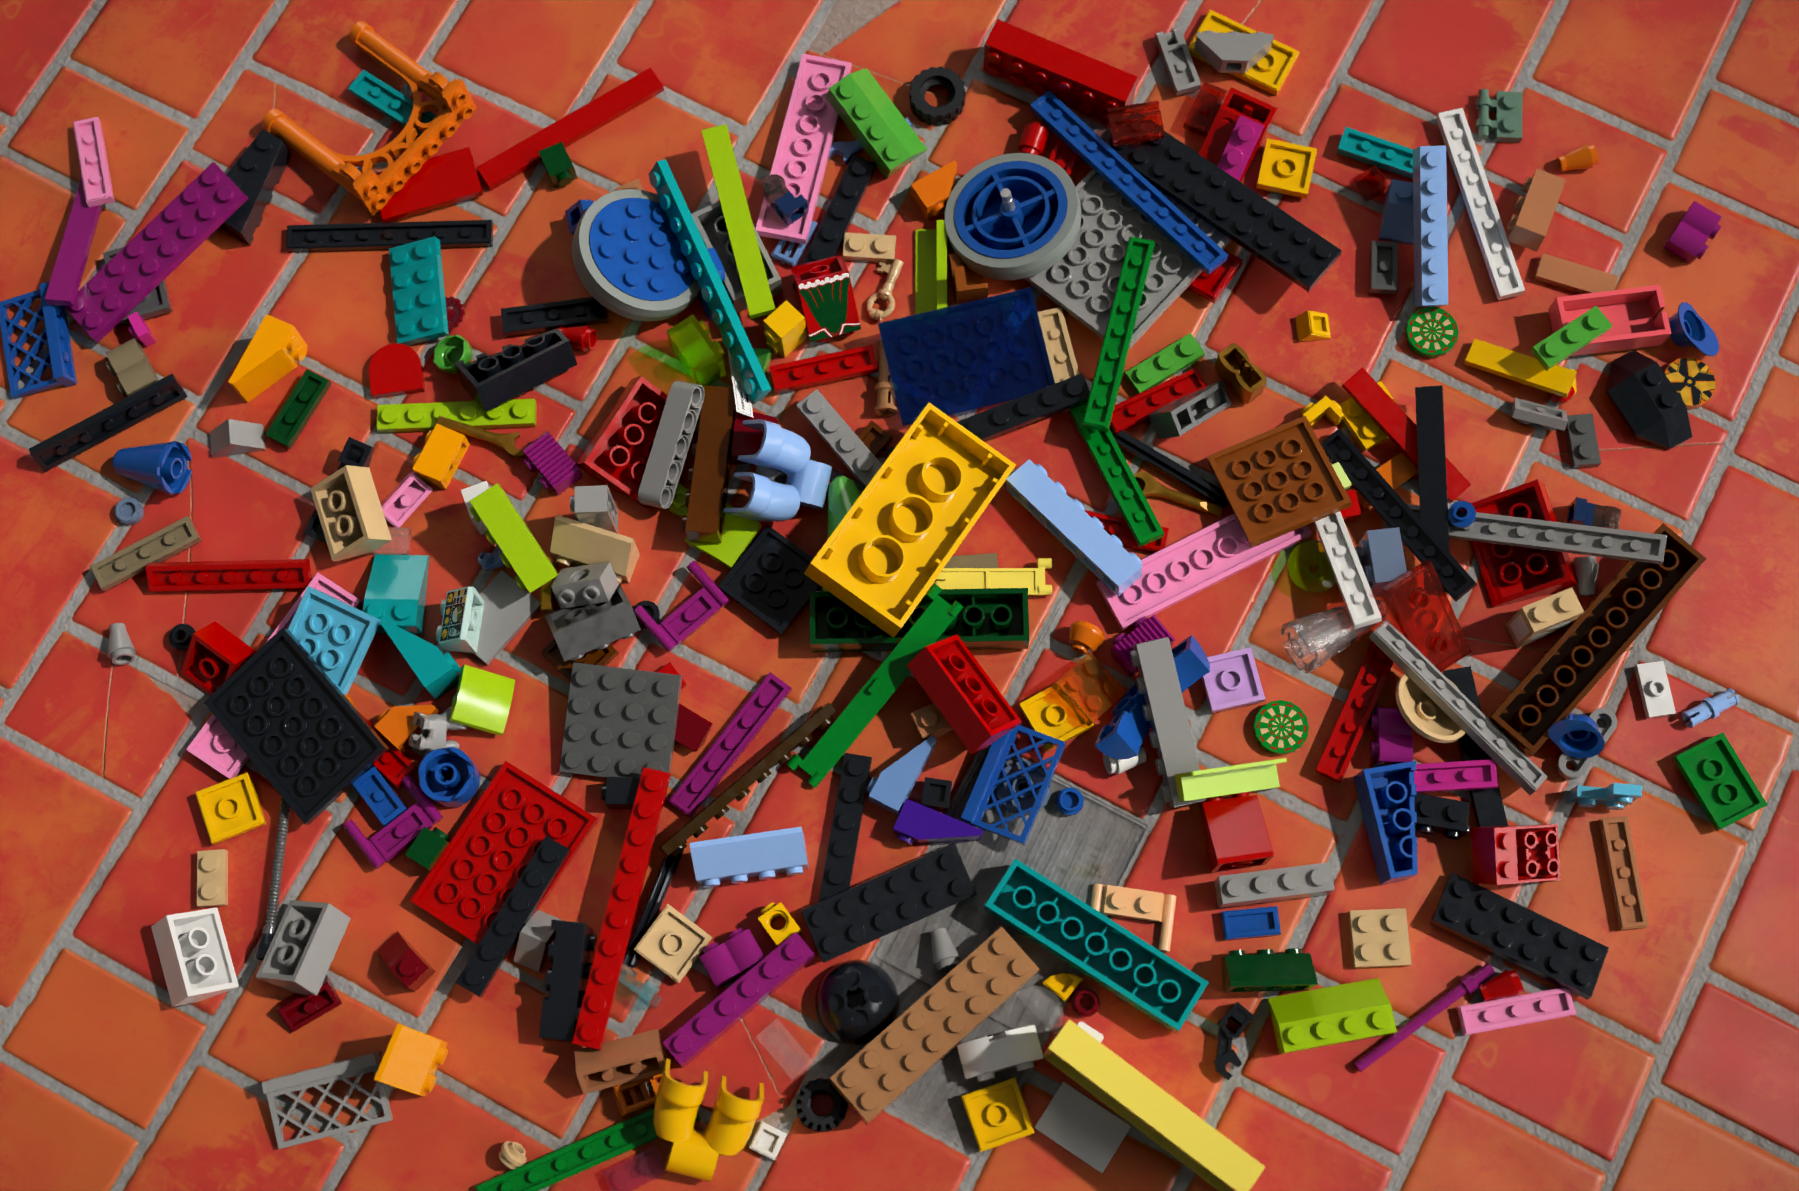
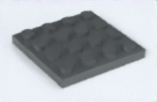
(619, 721)

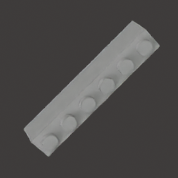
(1166, 714)

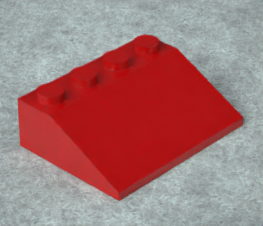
(625, 439)
(1515, 571)

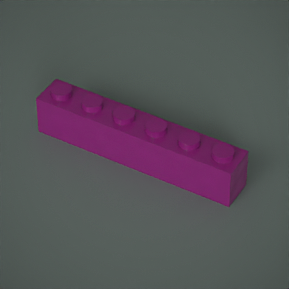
(739, 999)

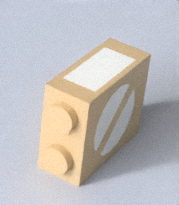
(1544, 617)

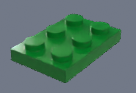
(1719, 781)

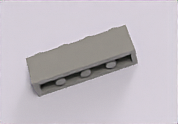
(1274, 885)

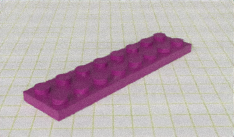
(156, 251)

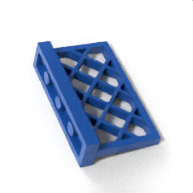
(58, 343)
(989, 779)

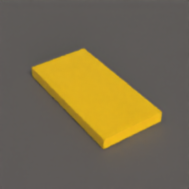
(1269, 71)

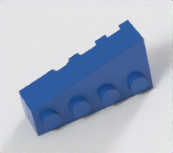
(1390, 818)

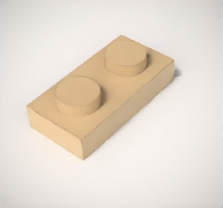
(869, 247)
(212, 878)

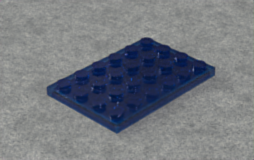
(966, 355)

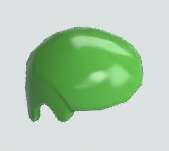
(452, 350)

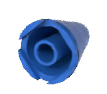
(156, 465)

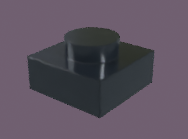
(936, 793)

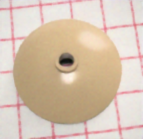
(1424, 714)

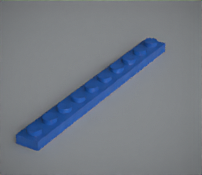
(1129, 183)

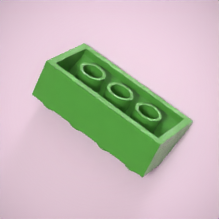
(875, 122)

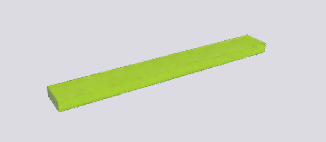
(738, 221)

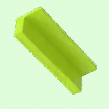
(931, 268)
(1227, 780)

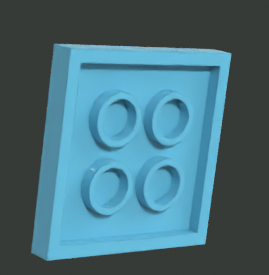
(333, 635)

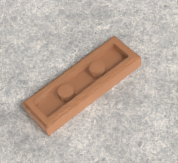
(1573, 276)

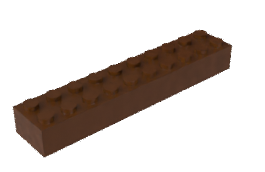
(1593, 643)

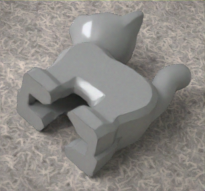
(434, 731)

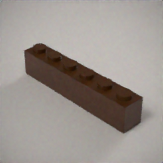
(711, 467)

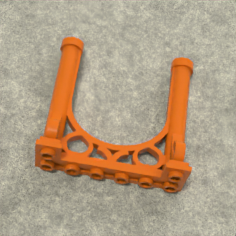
(375, 190)

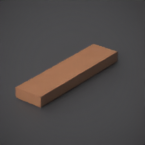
(1623, 873)

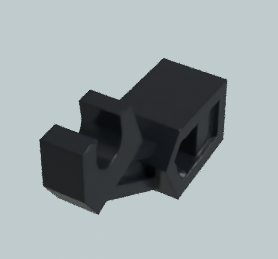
(1224, 1044)

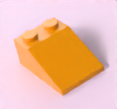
(268, 358)
(411, 1061)

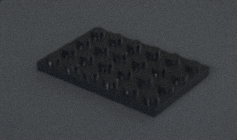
(296, 726)

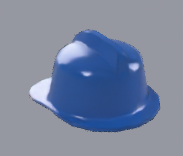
(1691, 330)
(1577, 736)

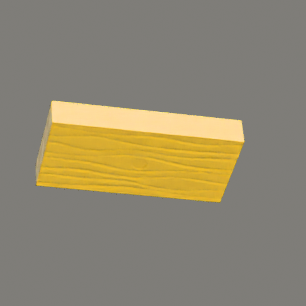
(910, 520)

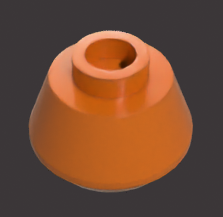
(1085, 637)

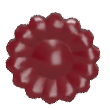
(454, 312)

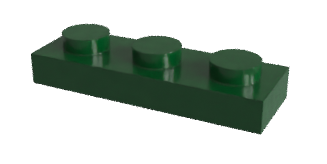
(298, 409)

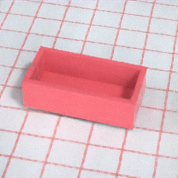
(1628, 312)

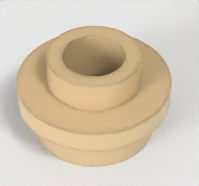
(512, 1154)

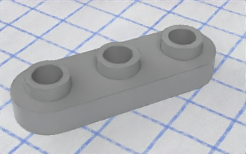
(1581, 764)

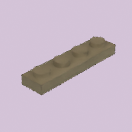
(151, 549)

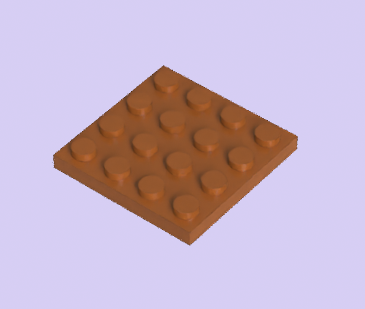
(1278, 481)

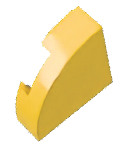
(1062, 984)

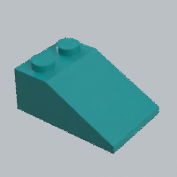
(398, 591)
(434, 669)

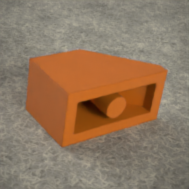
(934, 190)
(398, 723)

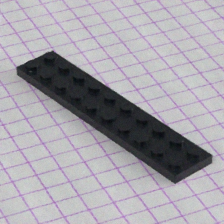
(1232, 208)

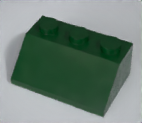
(1268, 971)

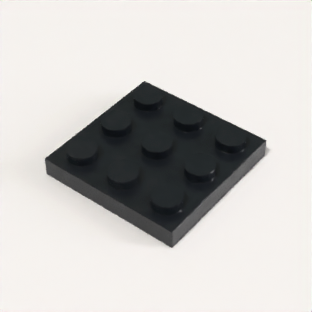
(771, 580)

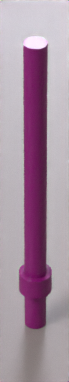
(1466, 985)

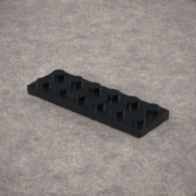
(888, 902)
(1519, 936)

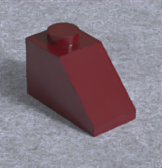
(405, 962)

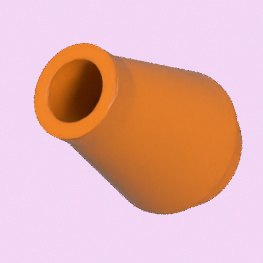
(1579, 158)

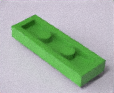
(1571, 338)
(1164, 364)

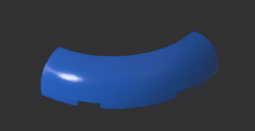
(1128, 728)

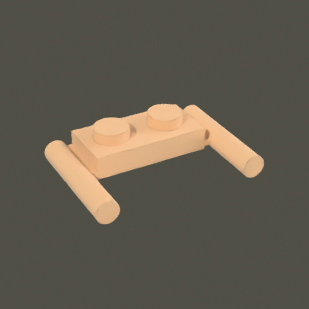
(1137, 905)

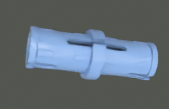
(1710, 708)

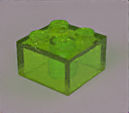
(697, 352)

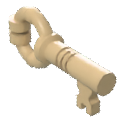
(886, 292)

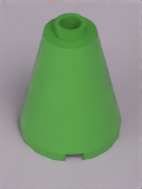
(841, 497)

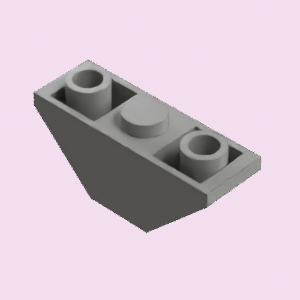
(1233, 50)

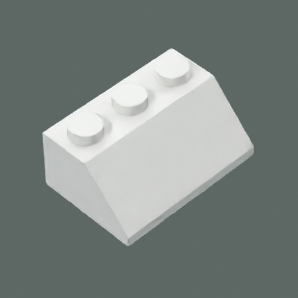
(194, 956)

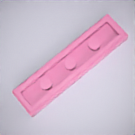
(93, 162)
(1515, 1011)

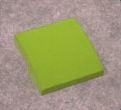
(736, 538)
(482, 700)

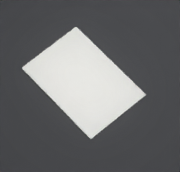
(1082, 1127)

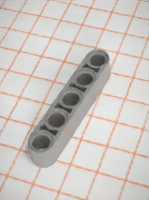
(671, 444)

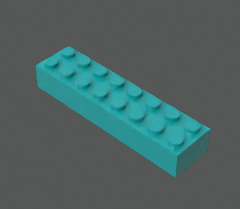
(1096, 946)

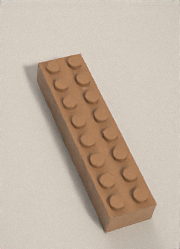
(933, 1026)

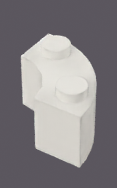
(999, 1052)

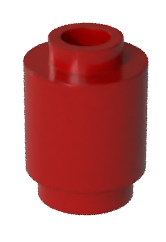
(1033, 139)

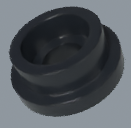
(176, 631)

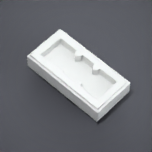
(1654, 690)

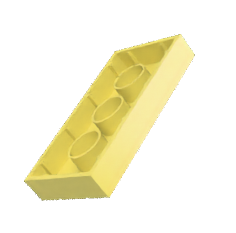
(1152, 1110)

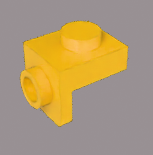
(1324, 407)

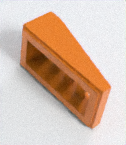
(636, 1106)

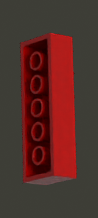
(1050, 66)

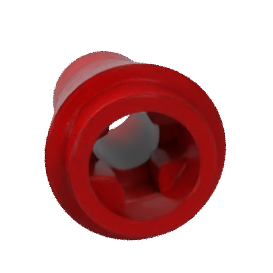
(581, 337)
(1502, 986)

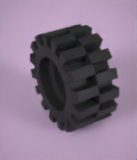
(804, 1111)

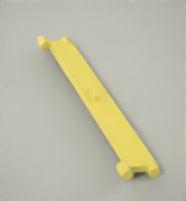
(997, 578)

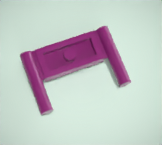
(689, 615)
(401, 831)

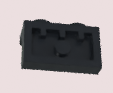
(1441, 816)

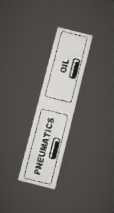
(742, 399)

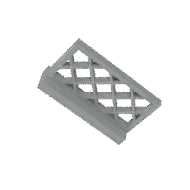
(315, 1078)

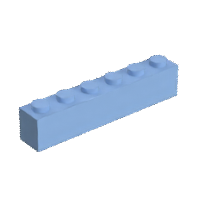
(1430, 226)
(1074, 527)

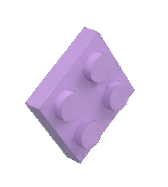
(1232, 681)

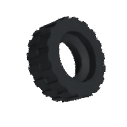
(937, 77)

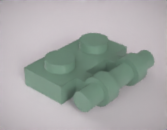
(1507, 116)

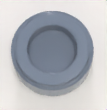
(129, 511)

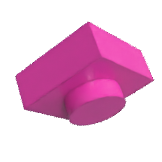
(140, 330)

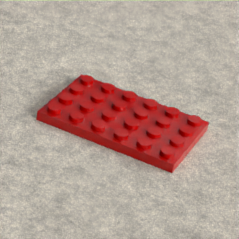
(495, 848)

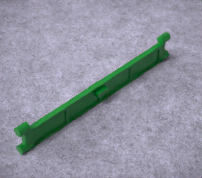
(877, 689)

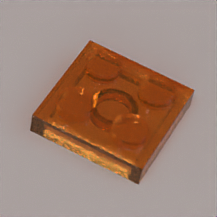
(1089, 689)

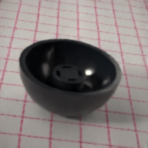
(860, 1020)

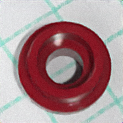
(1085, 993)

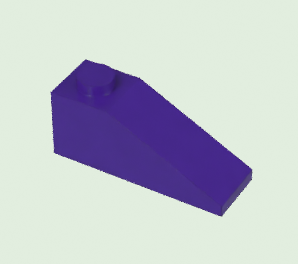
(927, 826)

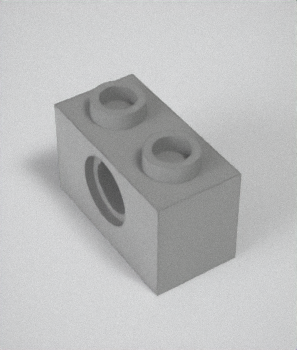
(585, 585)

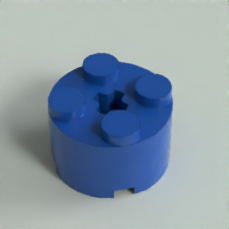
(452, 762)

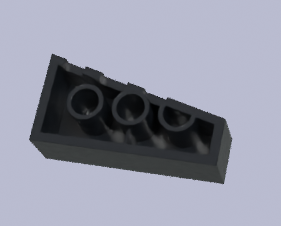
(256, 176)
(516, 369)
(566, 979)

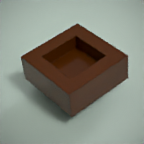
(875, 438)

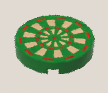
(1431, 332)
(1280, 727)

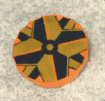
(1692, 381)

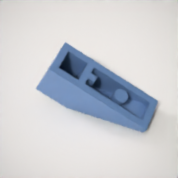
(898, 779)

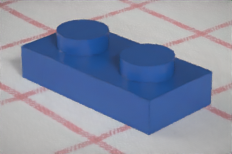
(379, 796)

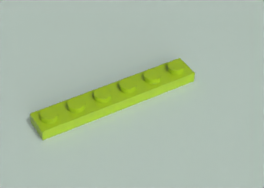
(424, 416)

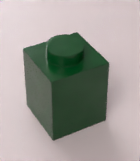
(558, 165)
(428, 847)

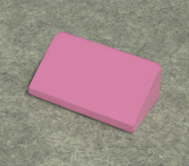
(405, 499)

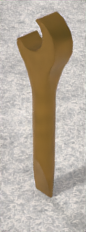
(504, 441)
(1154, 489)

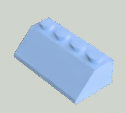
(749, 856)

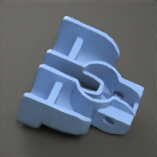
(805, 482)

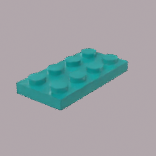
(418, 291)

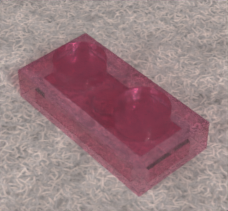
(636, 1171)

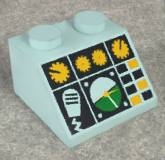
(461, 620)

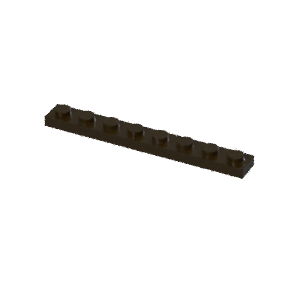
(739, 788)

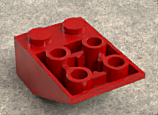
(1234, 105)
(1515, 854)

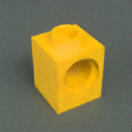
(772, 911)

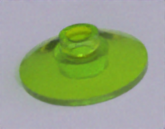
(1305, 555)

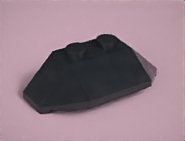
(1648, 401)

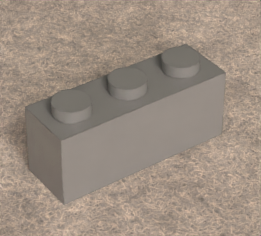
(595, 507)

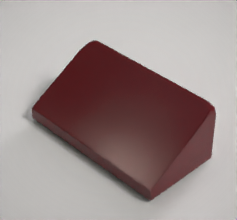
(691, 729)
(302, 1009)

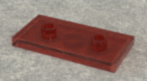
(1427, 616)

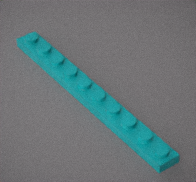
(710, 283)

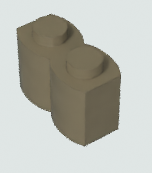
(131, 367)

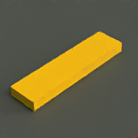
(1519, 368)

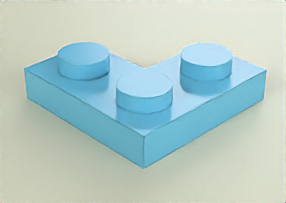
(1614, 796)

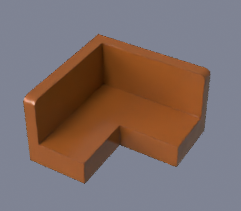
(966, 284)

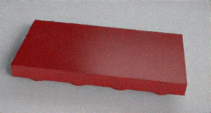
(438, 183)

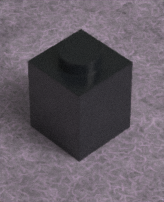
(620, 792)

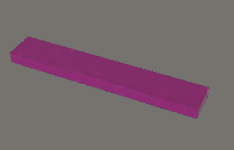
(73, 251)
(730, 745)

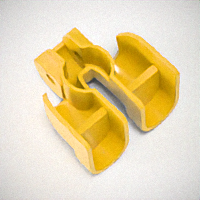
(729, 1128)

